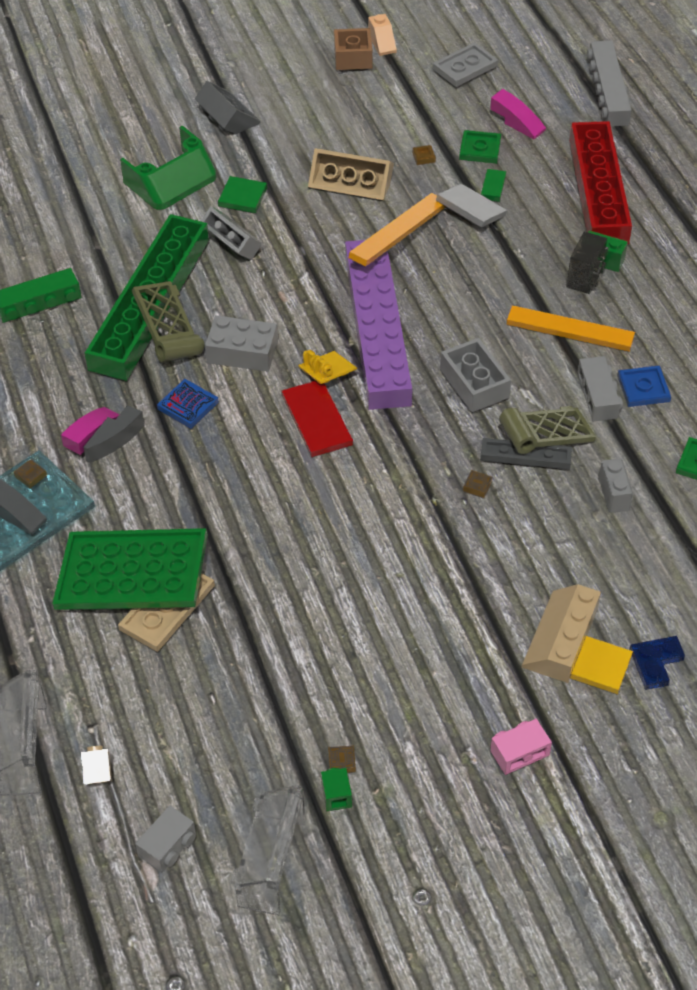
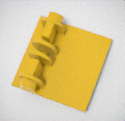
(325, 367)

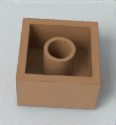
(353, 49)

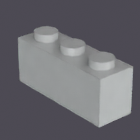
(231, 233)
(599, 388)

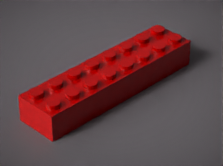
(600, 179)

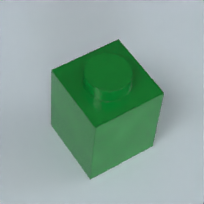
(336, 789)

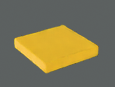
(601, 665)

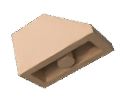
(382, 34)

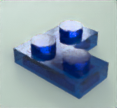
(651, 658)

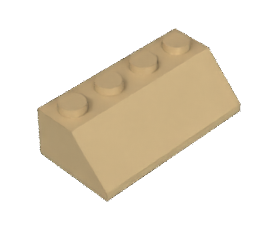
(350, 174)
(562, 632)

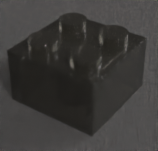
(587, 263)

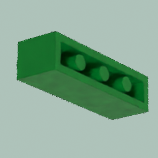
(38, 294)

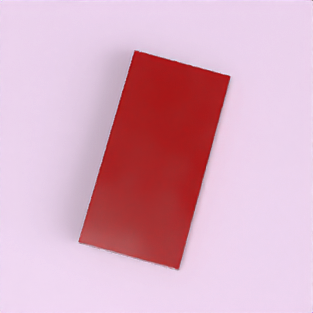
(317, 418)

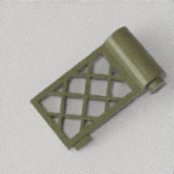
(176, 343)
(524, 433)

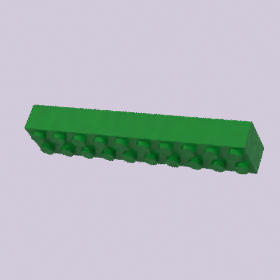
(124, 331)

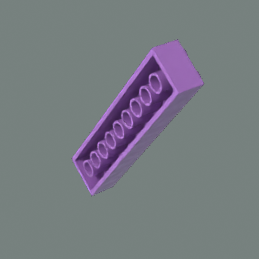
(379, 332)

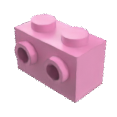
(520, 746)

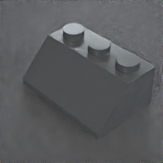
(225, 109)

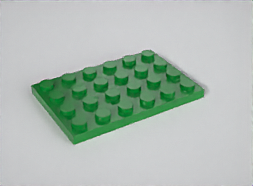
(131, 569)

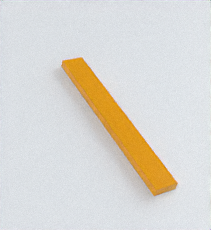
(396, 230)

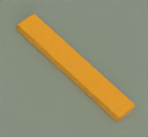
(570, 328)

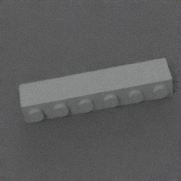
(609, 83)

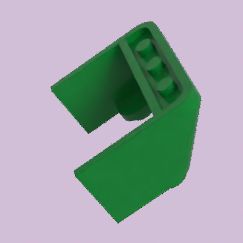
(174, 179)

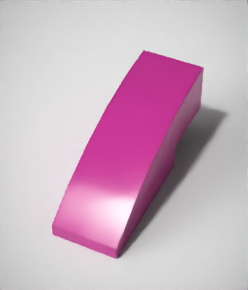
(517, 114)
(83, 429)

